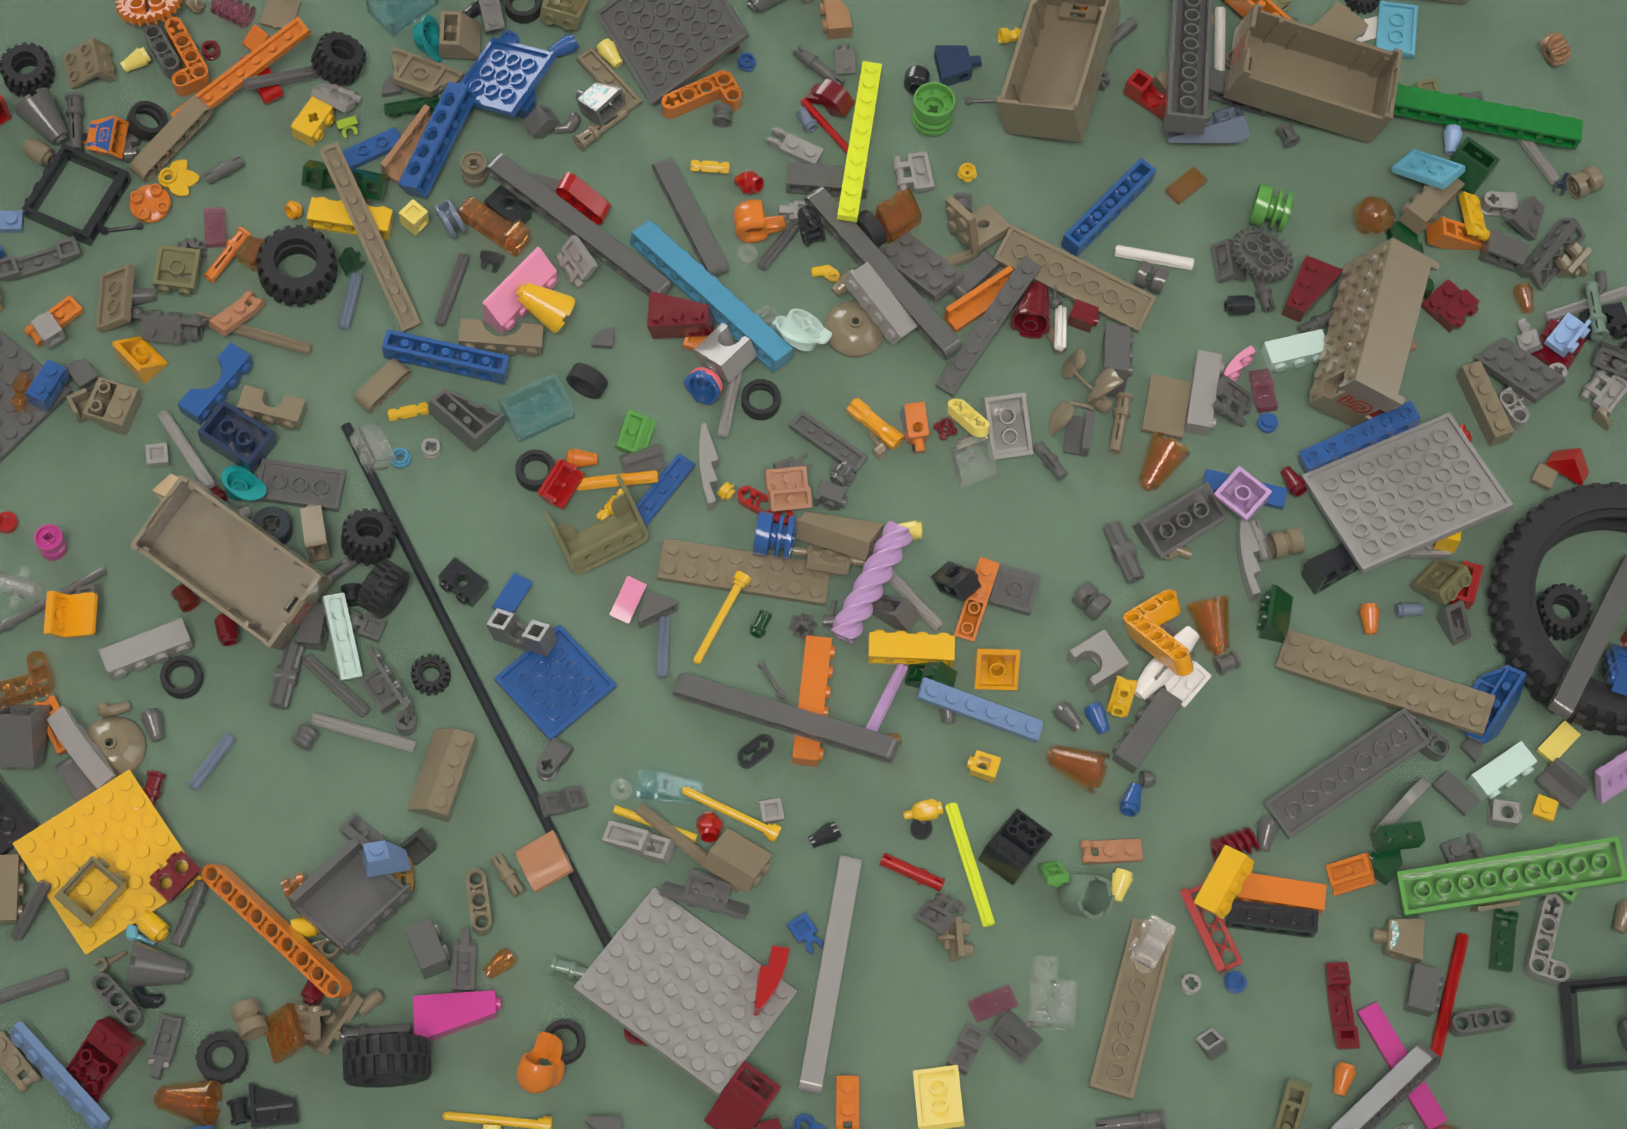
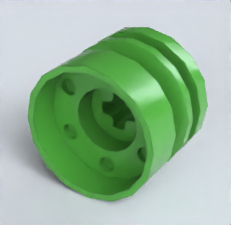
(933, 109)
(1271, 207)

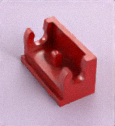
(560, 484)
(1469, 593)

